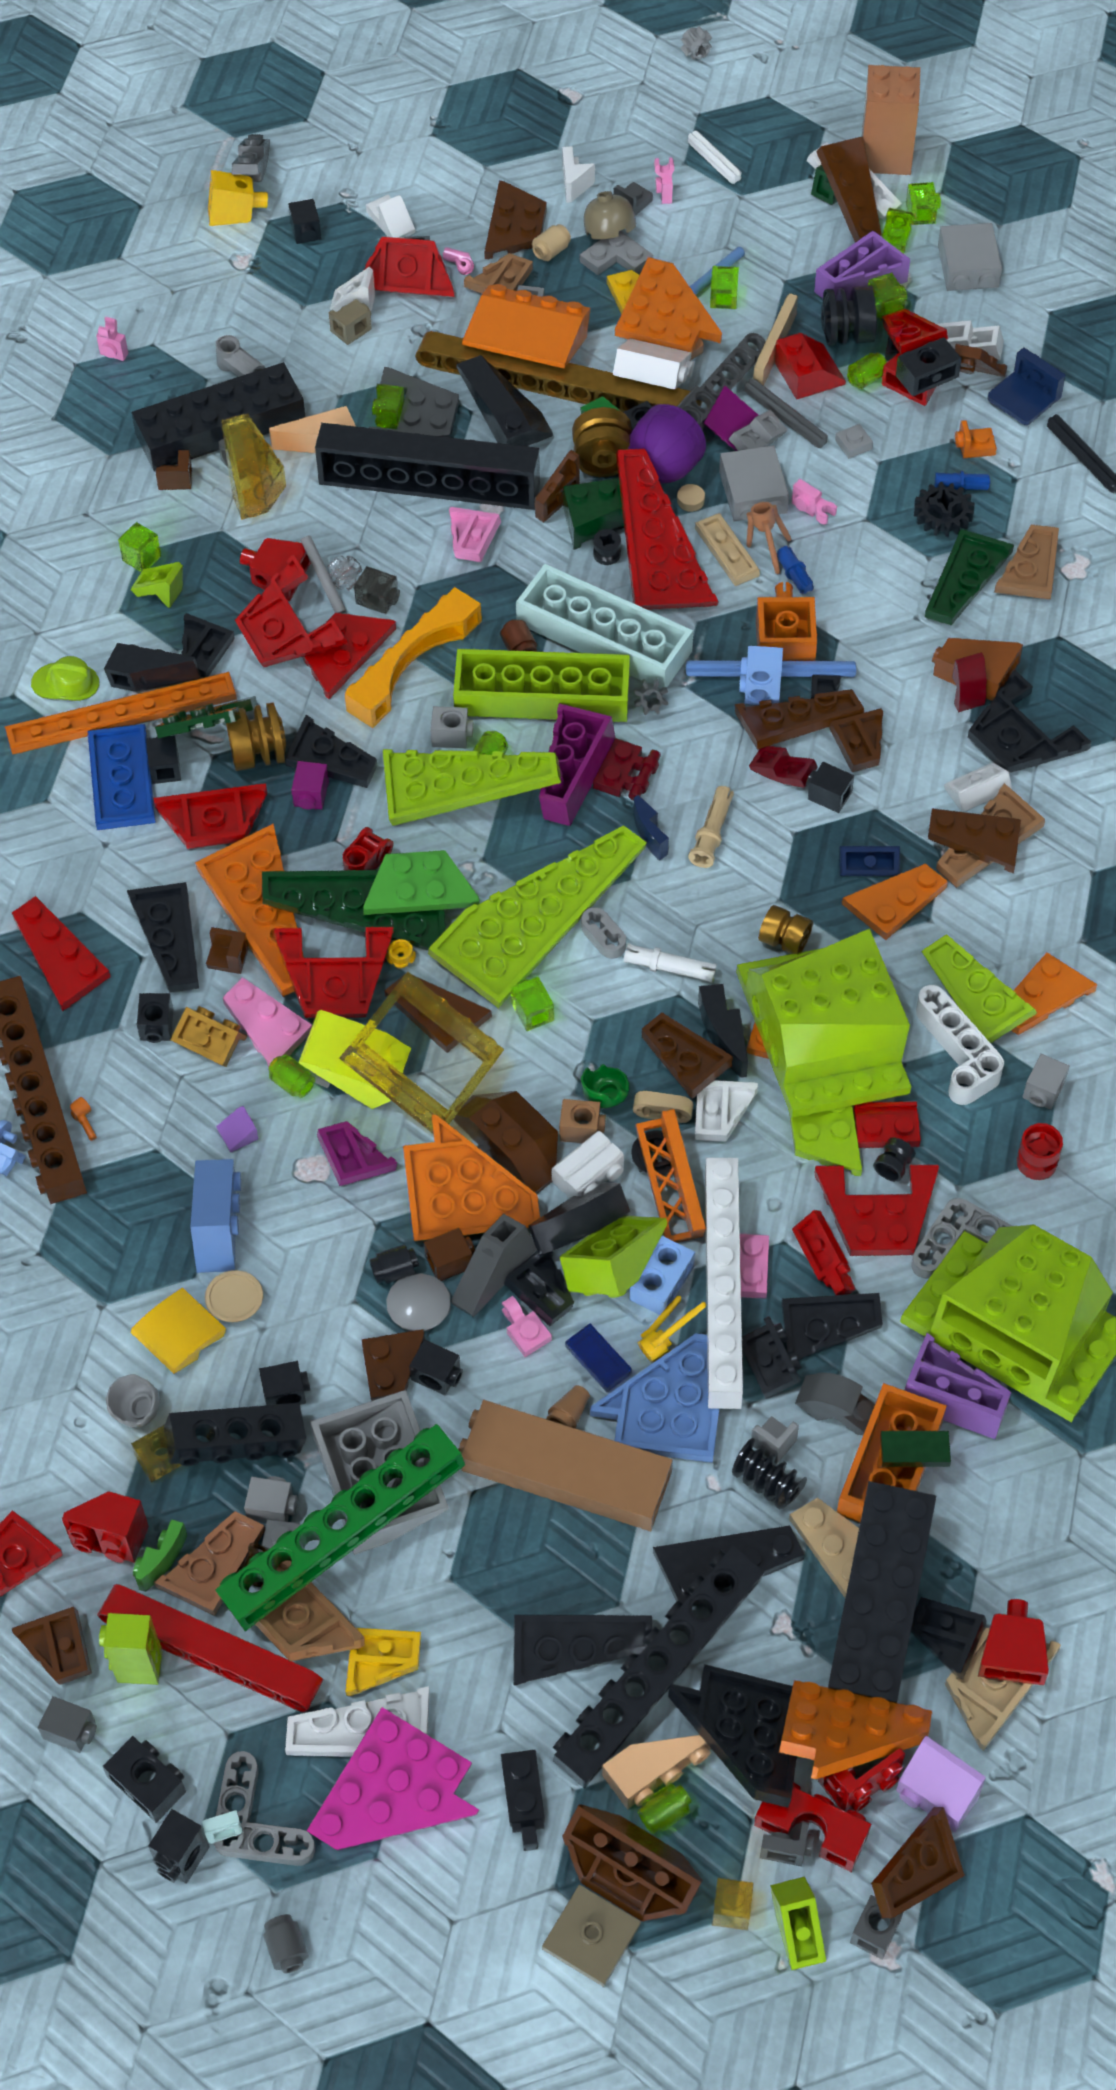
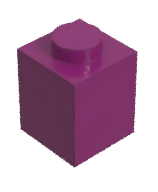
(310, 785)

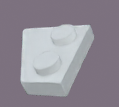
(721, 1108)

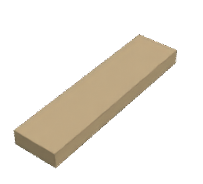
(779, 330)

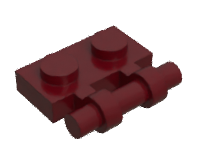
(619, 765)

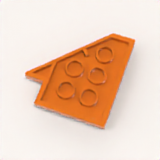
(665, 310)
(461, 1187)
(848, 1728)

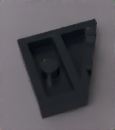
(541, 1287)
(948, 1633)

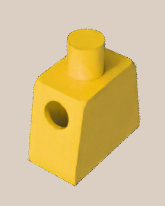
(232, 198)

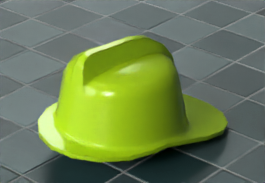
(65, 680)

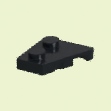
(205, 642)

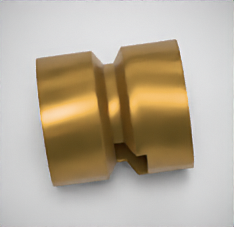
(783, 929)

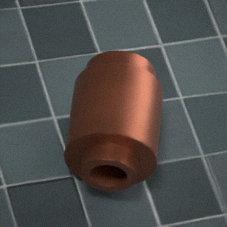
(518, 636)

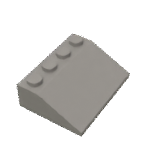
(362, 1441)

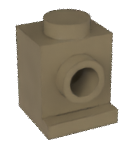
(350, 321)

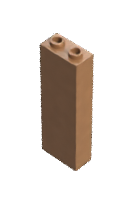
(566, 1464)

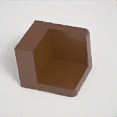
(176, 476)
(227, 950)

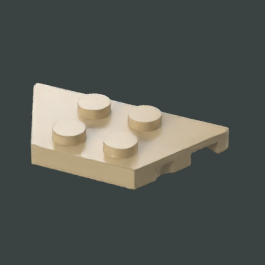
(988, 1701)

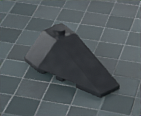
(504, 408)

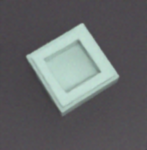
(222, 1827)

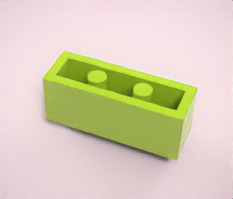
(132, 1648)

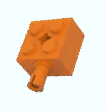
(787, 624)

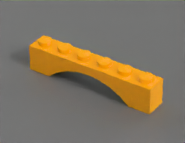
(448, 621)

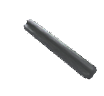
(786, 413)

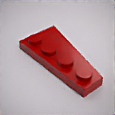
(59, 954)

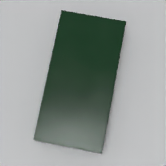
(915, 1449)

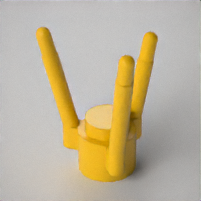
(656, 1344)

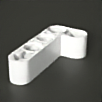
(935, 1011)

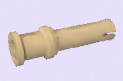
(709, 836)

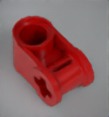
(366, 851)

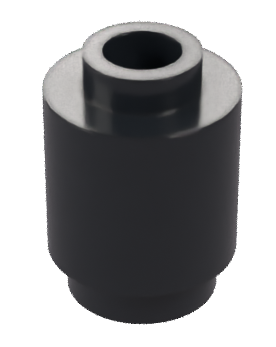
(394, 1264)

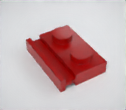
(884, 1120)

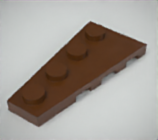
(851, 182)

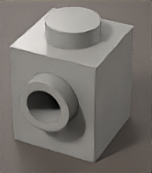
(270, 1499)

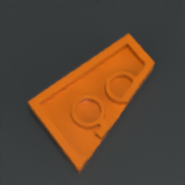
(896, 900)
(1049, 988)

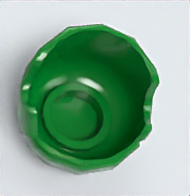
(605, 1085)

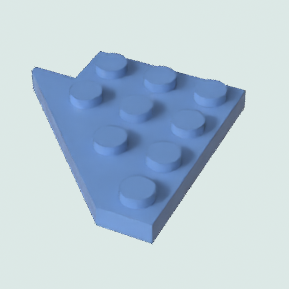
(666, 1405)

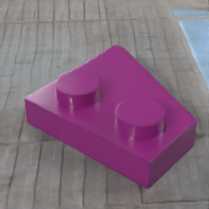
(352, 1154)

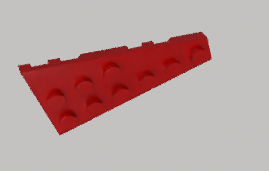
(658, 550)

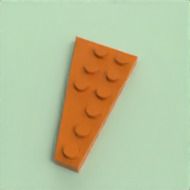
(236, 882)

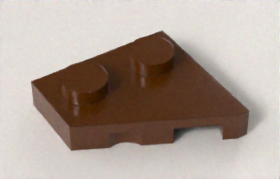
(551, 496)
(388, 1361)
(57, 1644)

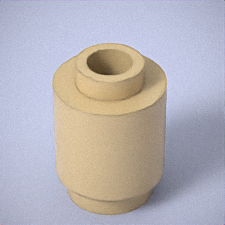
(551, 242)

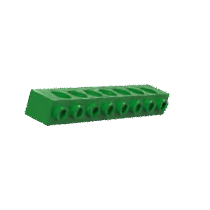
(336, 1543)

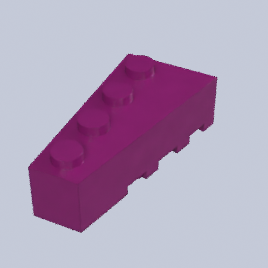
(581, 746)

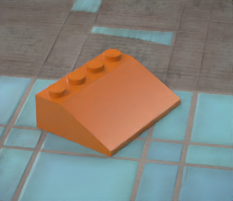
(527, 326)

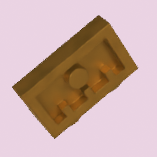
(207, 1036)

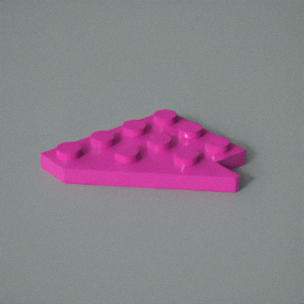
(392, 1787)

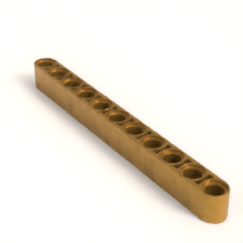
(572, 384)

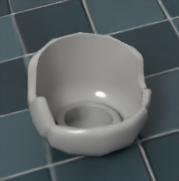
(132, 1401)

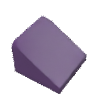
(237, 1129)

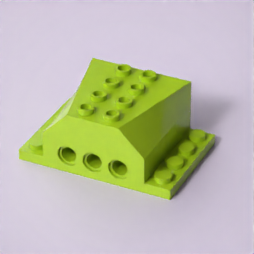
(829, 1024)
(1022, 1314)

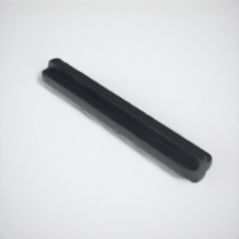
(1083, 452)

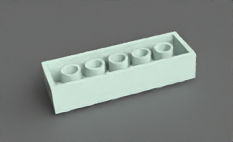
(604, 624)

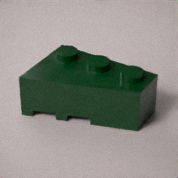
(592, 508)

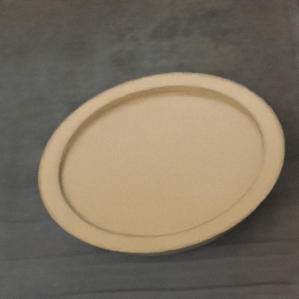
(234, 1296)

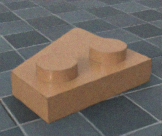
(507, 271)

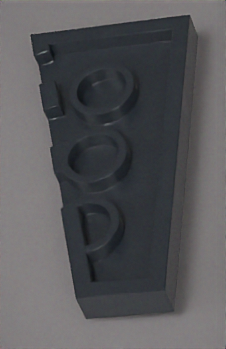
(168, 930)
(685, 1561)
(570, 1642)

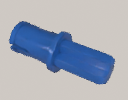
(967, 481)
(795, 569)

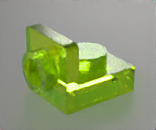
(898, 228)

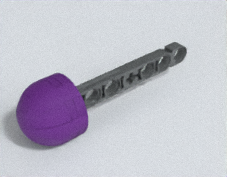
(675, 433)

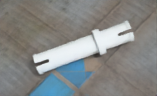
(669, 962)

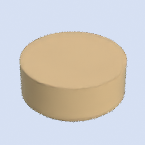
(691, 497)

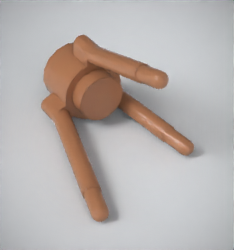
(763, 517)

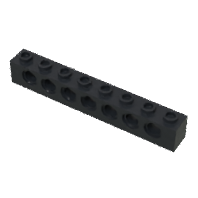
(585, 1764)

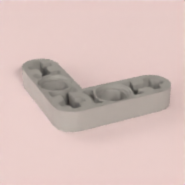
(969, 1222)
(244, 1846)

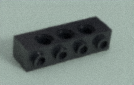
(281, 1420)

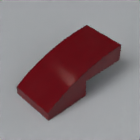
(970, 680)
(781, 767)

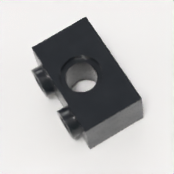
(928, 366)
(153, 1796)
(178, 1847)

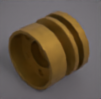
(256, 737)

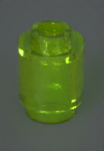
(866, 370)
(490, 742)
(291, 1076)
(664, 1808)

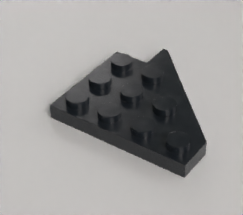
(744, 1727)

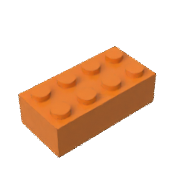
(892, 1412)

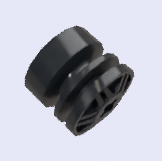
(845, 316)

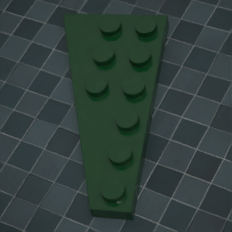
(340, 900)

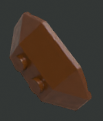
(514, 1134)
(629, 1865)

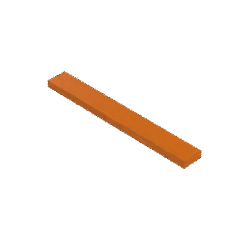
(120, 712)

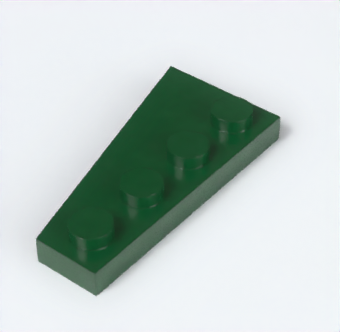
(966, 572)

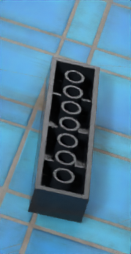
(428, 466)

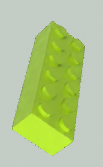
(536, 682)

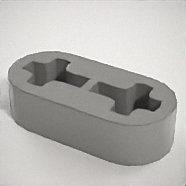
(598, 936)

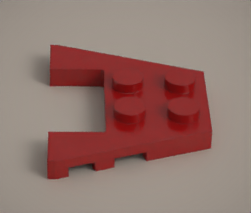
(274, 627)
(334, 984)
(878, 1222)

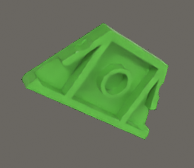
(418, 884)

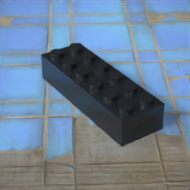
(195, 418)
(882, 1591)

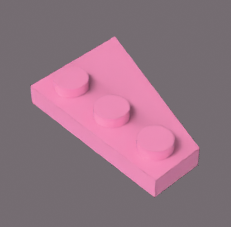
(265, 1020)

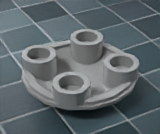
(418, 1302)

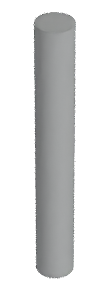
(323, 575)

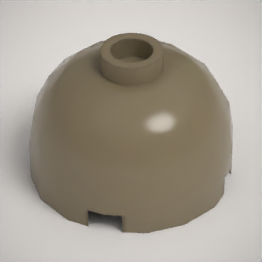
(608, 215)

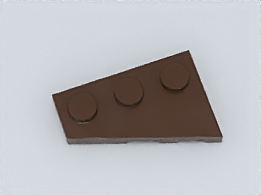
(983, 835)
(920, 1867)

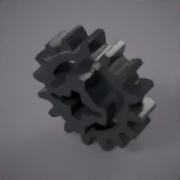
(944, 509)

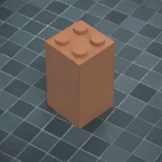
(891, 118)

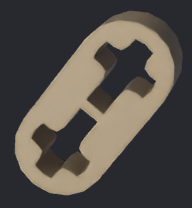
(651, 1104)

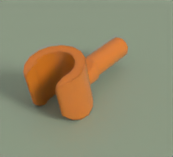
(79, 1110)

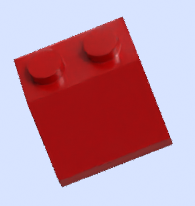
(806, 365)

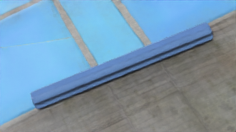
(789, 668)

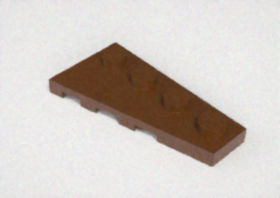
(782, 721)

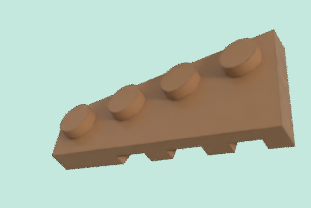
(963, 865)

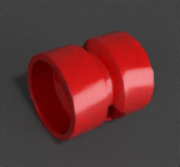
(1039, 1151)

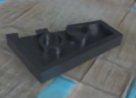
(343, 759)

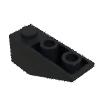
(145, 668)

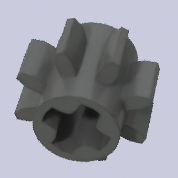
(654, 703)

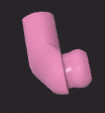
(461, 259)

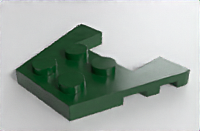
(203, 716)

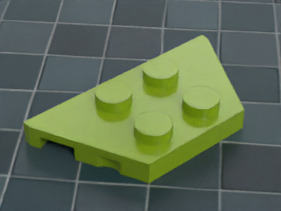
(828, 1138)

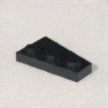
(828, 1321)

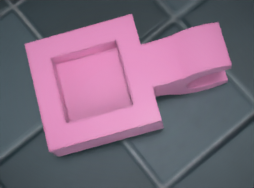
(664, 182)
(110, 341)
(809, 500)
(526, 1331)

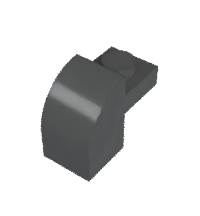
(836, 1397)

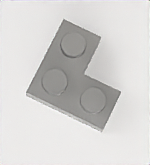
(618, 249)

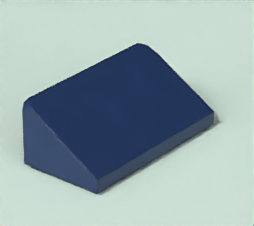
(869, 860)

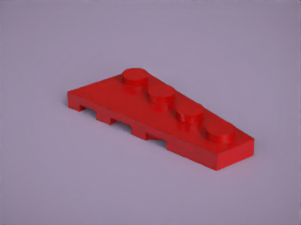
(22, 1552)

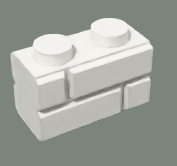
(588, 1166)

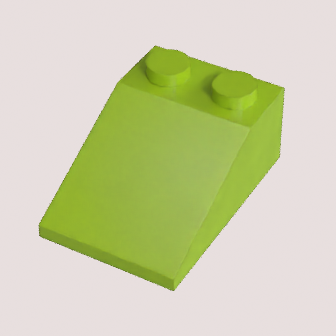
(612, 1257)

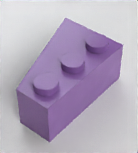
(861, 262)
(969, 1394)

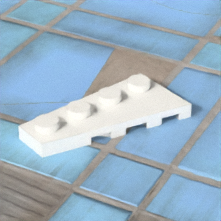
(342, 1729)

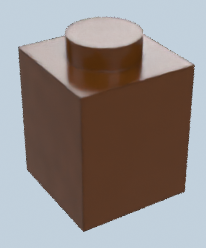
(448, 1254)

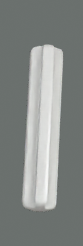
(714, 157)

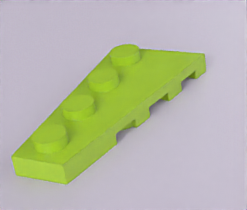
(976, 990)

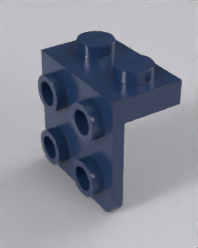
(1029, 389)

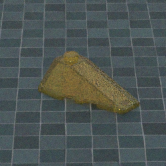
(253, 467)

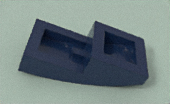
(646, 822)

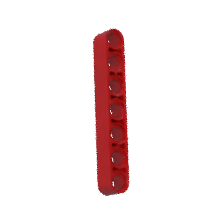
(219, 1650)

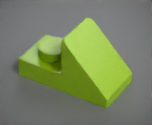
(162, 580)

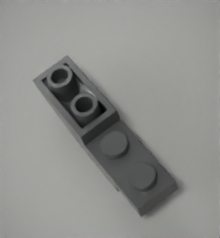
(252, 157)

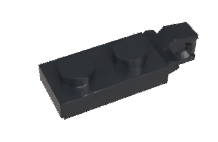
(523, 1795)

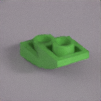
(157, 1562)

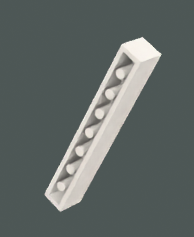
(723, 1284)

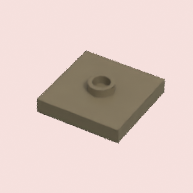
(591, 1935)

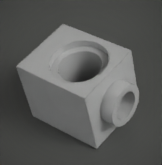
(450, 727)
(1045, 1082)

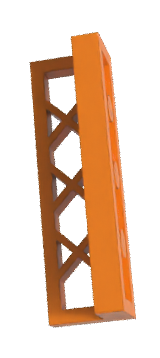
(682, 1175)

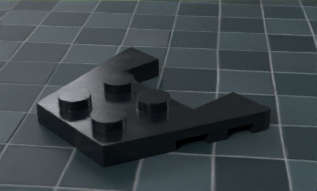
(1015, 740)

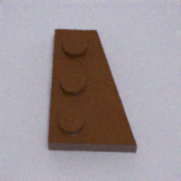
(467, 1008)
(685, 1053)

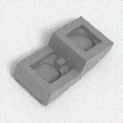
(759, 433)

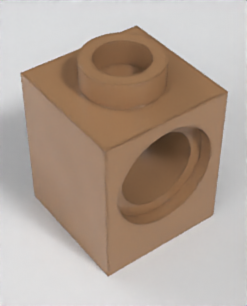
(577, 1110)

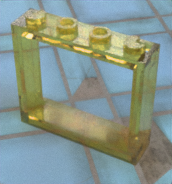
(397, 1085)

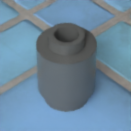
(285, 1943)

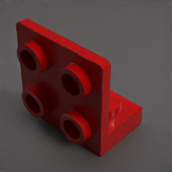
(855, 1793)

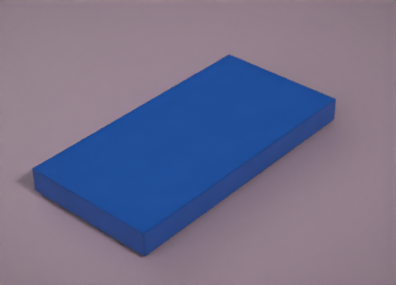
(121, 777)

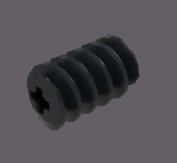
(766, 1475)

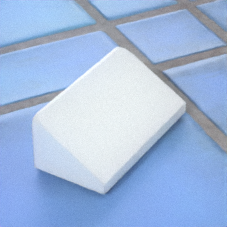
(977, 786)

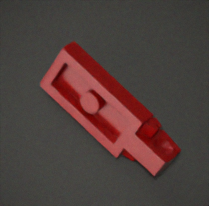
(824, 1253)

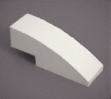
(985, 338)

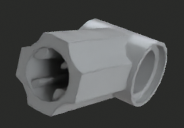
(233, 358)

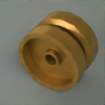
(598, 438)

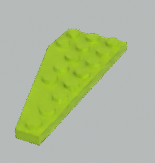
(516, 929)

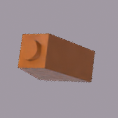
(999, 656)

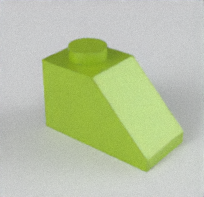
(798, 1922)

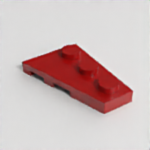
(910, 330)

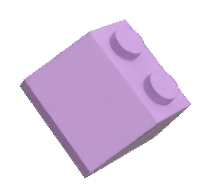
(940, 1780)

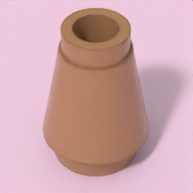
(569, 1407)

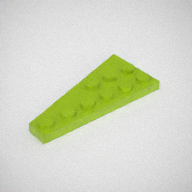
(451, 780)

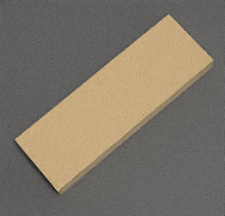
(727, 549)

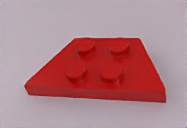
(409, 267)
(338, 664)
(212, 815)

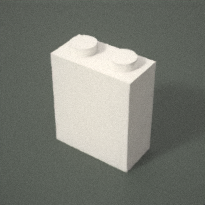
(653, 363)

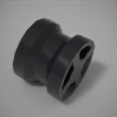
(607, 547)

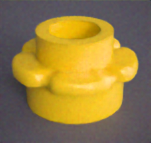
(400, 947)

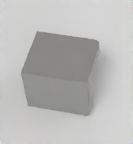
(775, 1437)

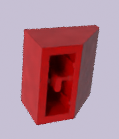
(108, 1526)

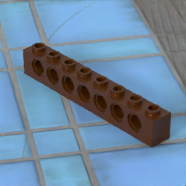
(58, 1182)

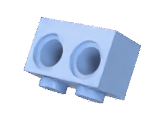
(761, 674)
(667, 1277)

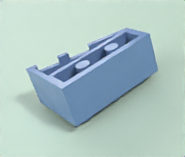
(214, 1215)

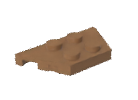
(309, 1625)

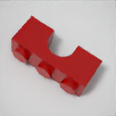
(843, 1831)

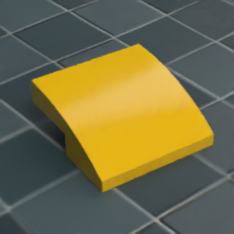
(178, 1330)

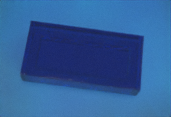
(598, 1357)

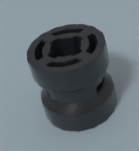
(894, 1159)

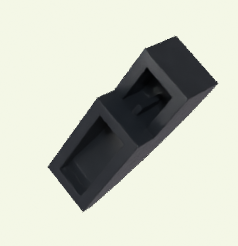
(723, 1026)
(579, 1217)

